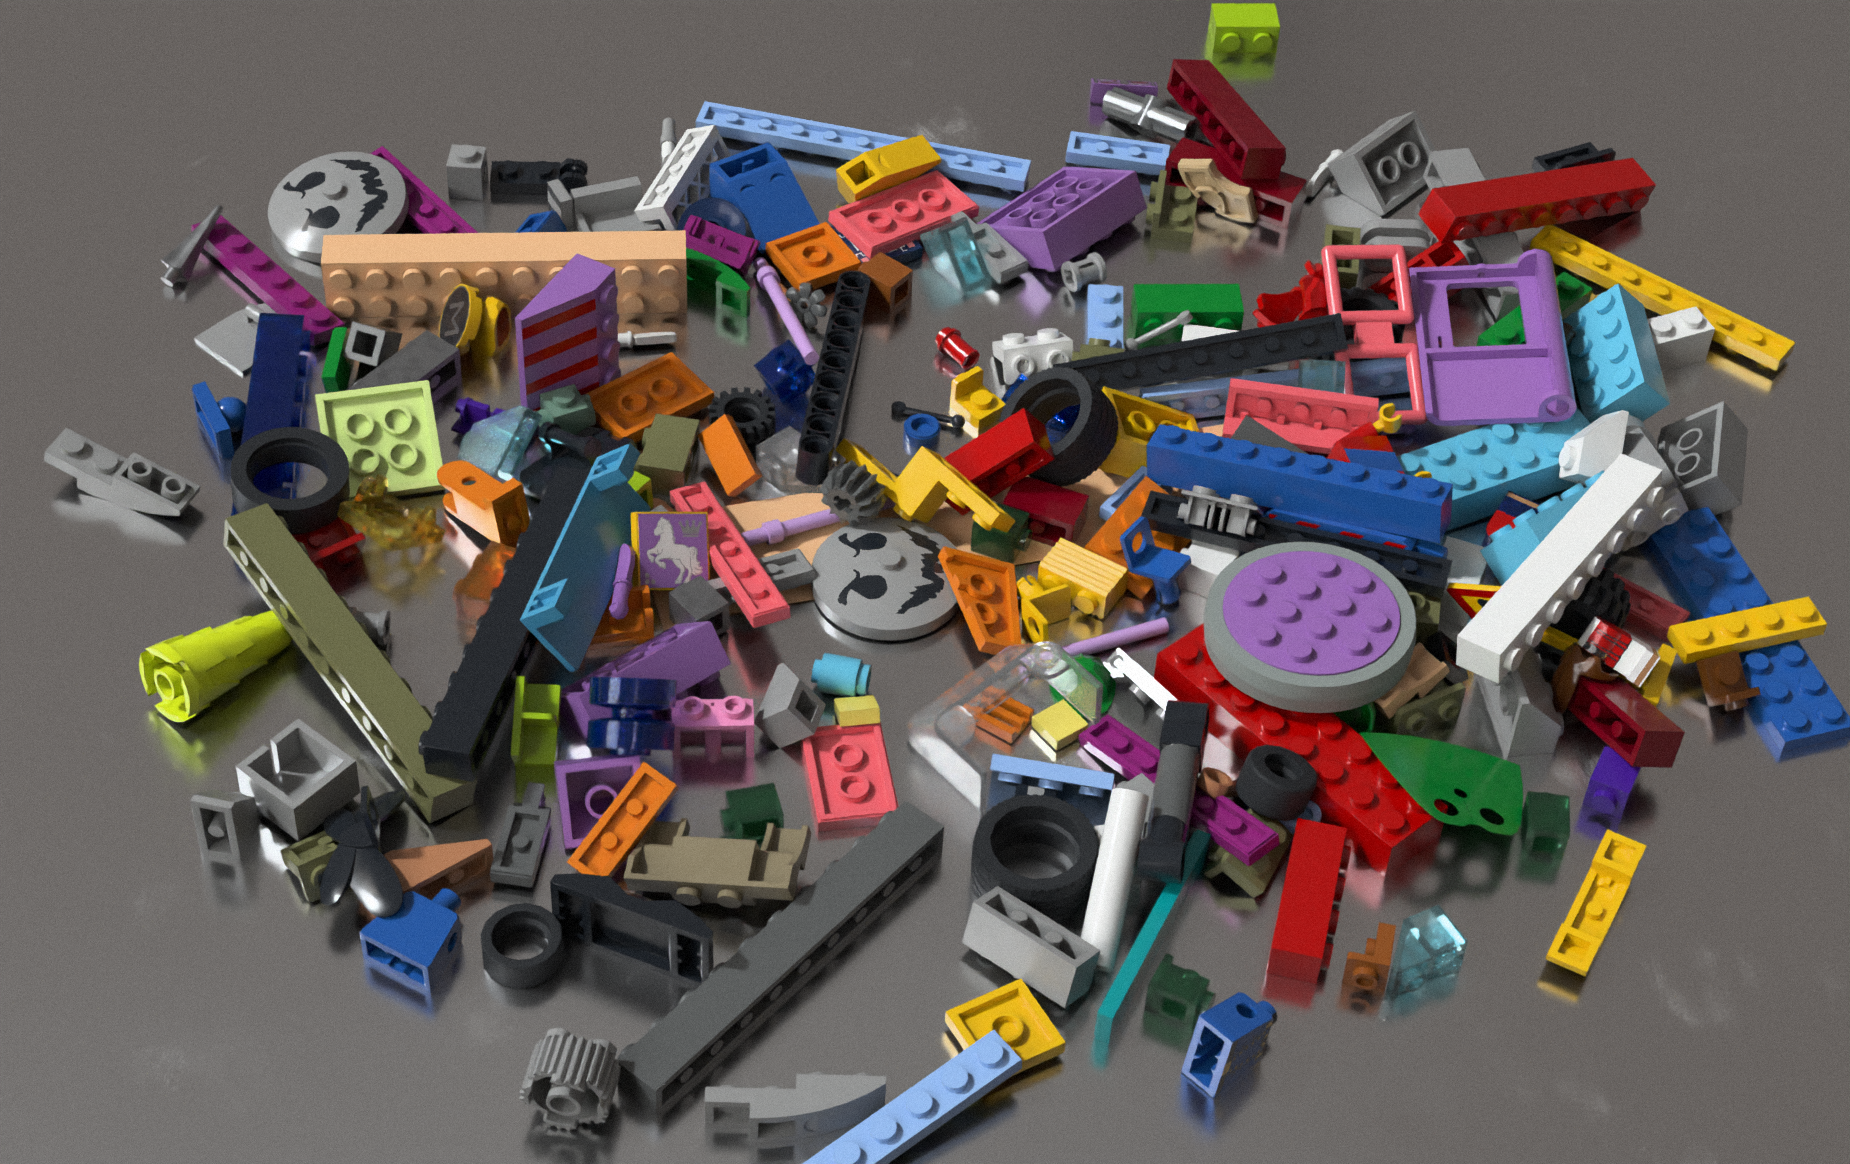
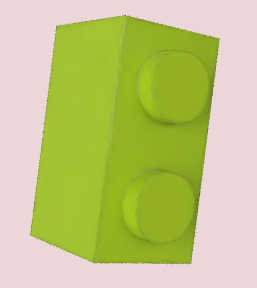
(1244, 28)

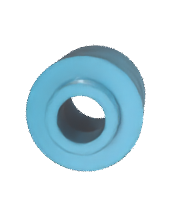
(841, 675)

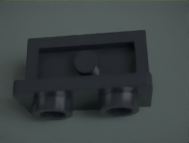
(1571, 157)

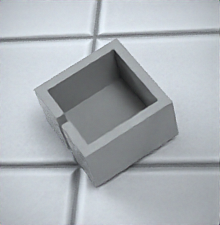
(309, 781)

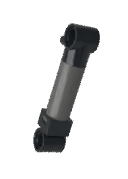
(1170, 812)

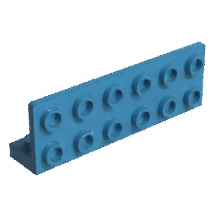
(585, 560)

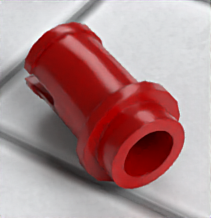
(950, 342)

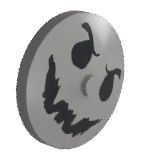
(336, 197)
(884, 579)

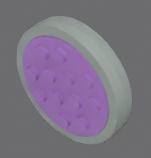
(1309, 627)

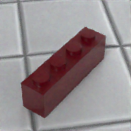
(1275, 199)

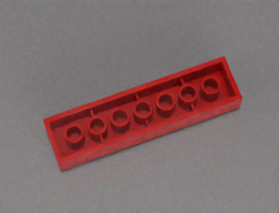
(1352, 783)

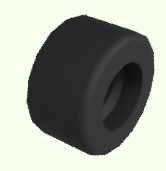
(1276, 782)

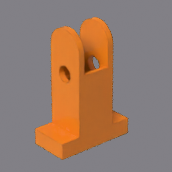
(487, 505)

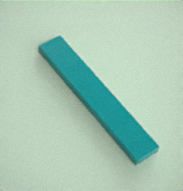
(1150, 940)

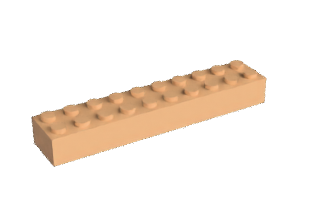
(419, 271)

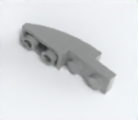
(119, 480)
(815, 1108)

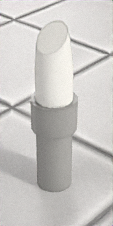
(668, 139)

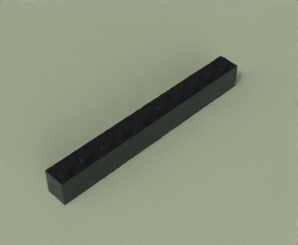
(502, 644)

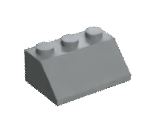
(1385, 164)
(1707, 457)
(1525, 709)

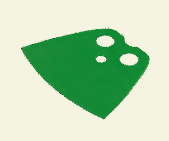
(1437, 768)

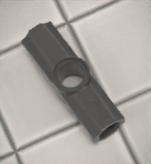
(1149, 115)

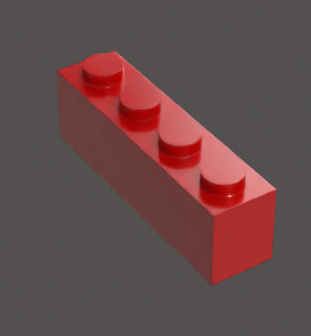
(1307, 901)

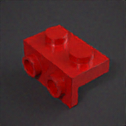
(332, 544)

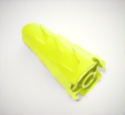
(209, 662)

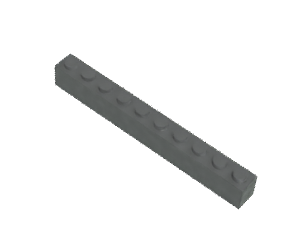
(778, 958)

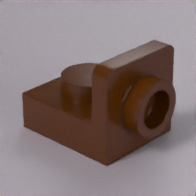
(1725, 681)

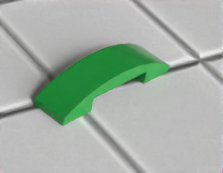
(718, 279)

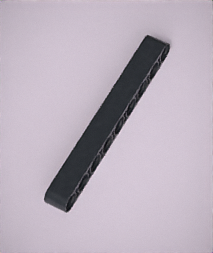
(832, 378)

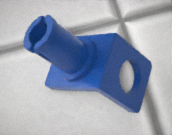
(1154, 562)

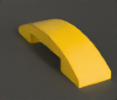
(1596, 903)

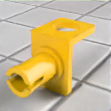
(1042, 607)

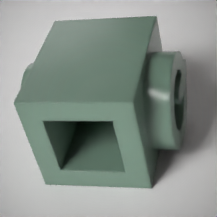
(567, 409)

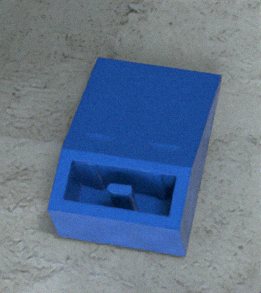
(763, 192)

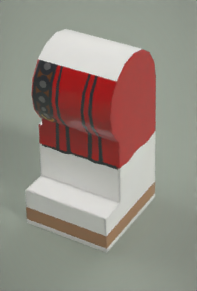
(1619, 650)

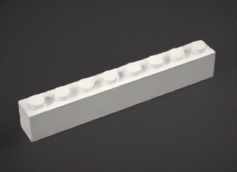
(1559, 569)

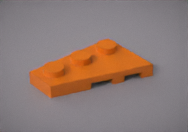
(986, 597)

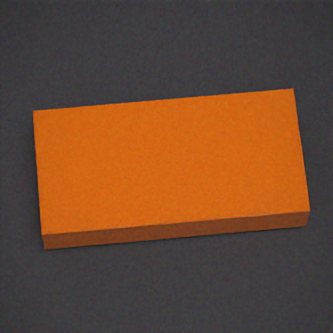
(729, 455)

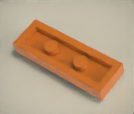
(623, 823)

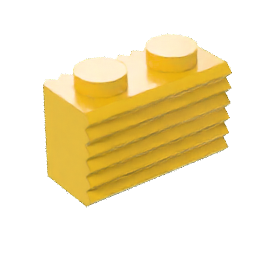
(1093, 580)

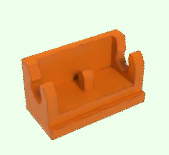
(632, 629)

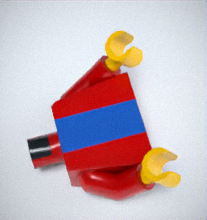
(1370, 448)

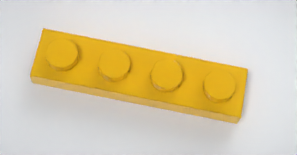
(1746, 629)

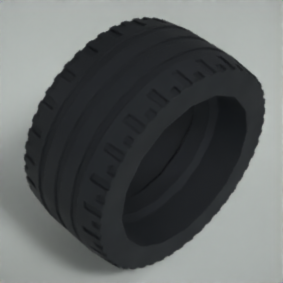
(1090, 438)
(1039, 821)

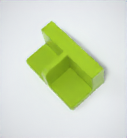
(535, 724)

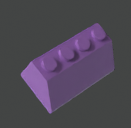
(681, 653)

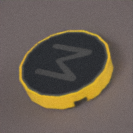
(461, 317)

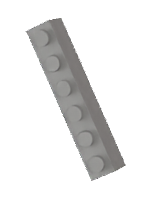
(1460, 167)

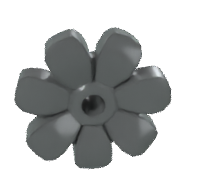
(813, 299)

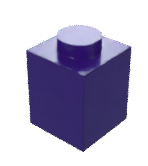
(1611, 784)

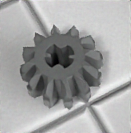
(853, 494)

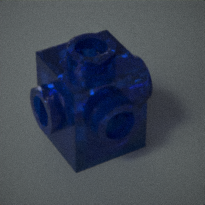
(785, 372)

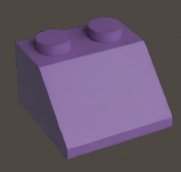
(588, 789)

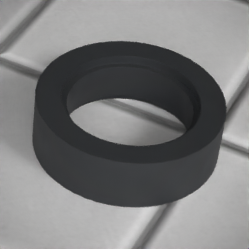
(298, 446)

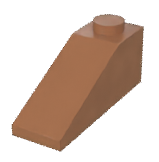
(441, 866)

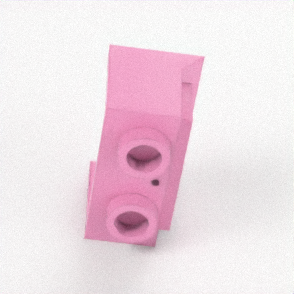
(713, 718)

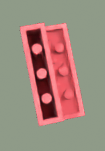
(1299, 415)

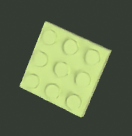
(385, 433)

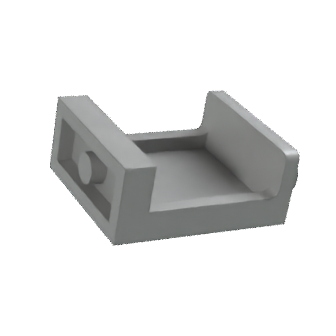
(610, 207)

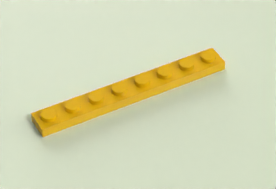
(1662, 295)

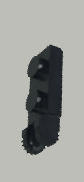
(532, 177)

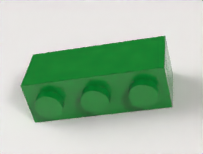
(1208, 303)

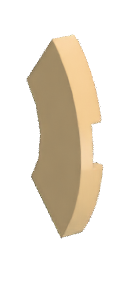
(1227, 197)

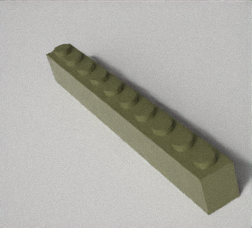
(342, 654)

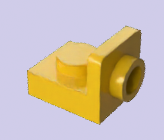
(974, 400)

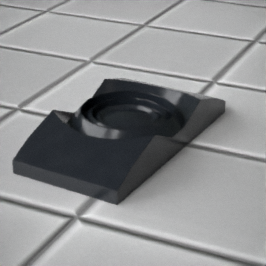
(632, 927)

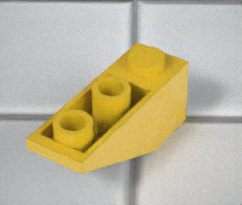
(885, 168)

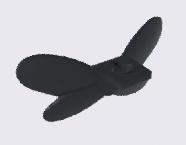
(357, 856)

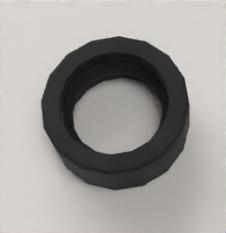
(518, 919)

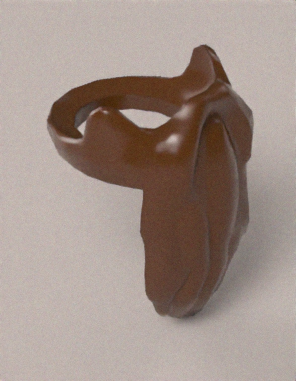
(1577, 662)

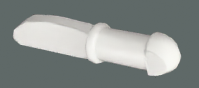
(1321, 175)
(629, 339)

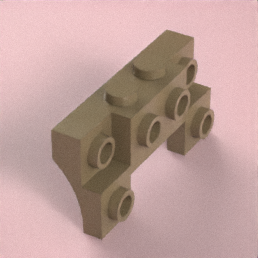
(717, 868)

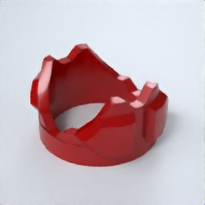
(1286, 306)

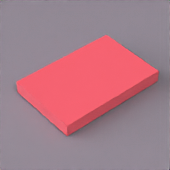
(849, 776)

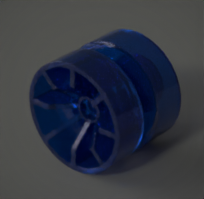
(631, 723)

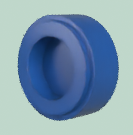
(921, 430)

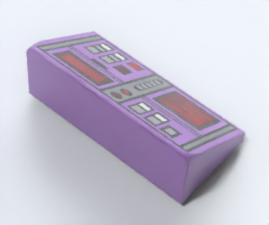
(1101, 86)

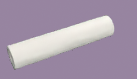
(1114, 874)

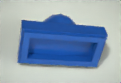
(219, 418)

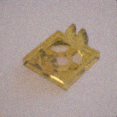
(413, 526)

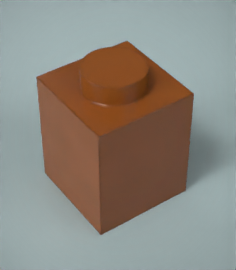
(889, 282)

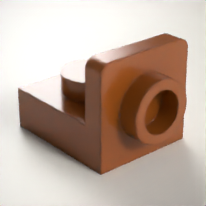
(1371, 968)

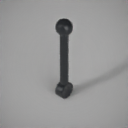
(899, 409)

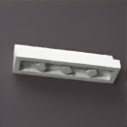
(681, 172)

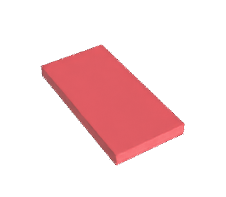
(901, 213)

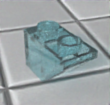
(1425, 950)

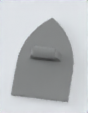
(235, 337)

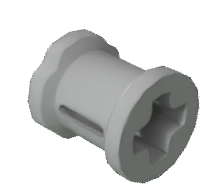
(1084, 272)
(376, 623)

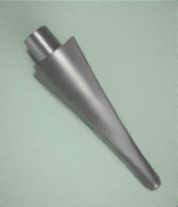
(184, 257)

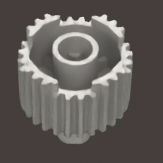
(571, 1079)

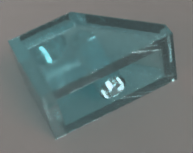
(956, 255)
(500, 441)

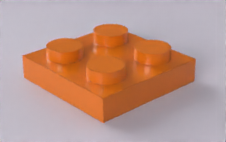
(812, 256)

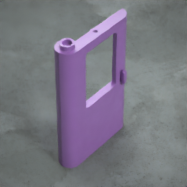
(1494, 381)

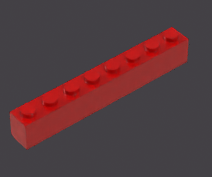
(1536, 199)

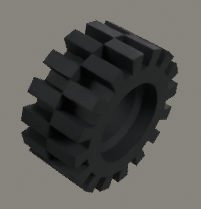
(747, 406)

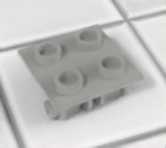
(1240, 515)

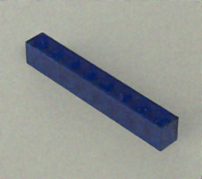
(276, 391)

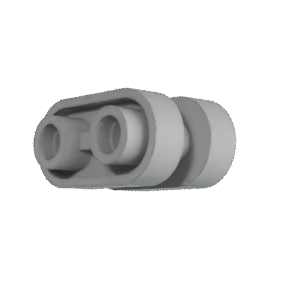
(1409, 233)

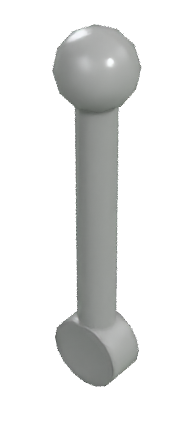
(1182, 318)

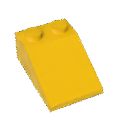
(1136, 425)

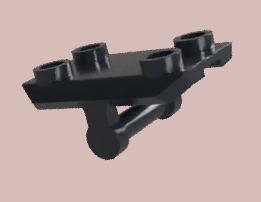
(567, 450)

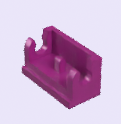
(721, 244)

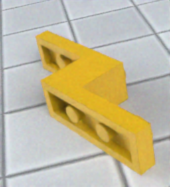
(926, 486)

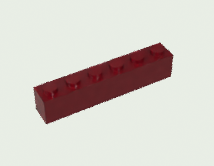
(1226, 119)

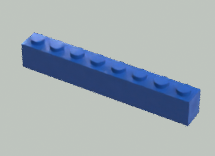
(1301, 483)

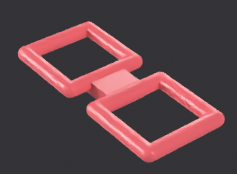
(1374, 328)

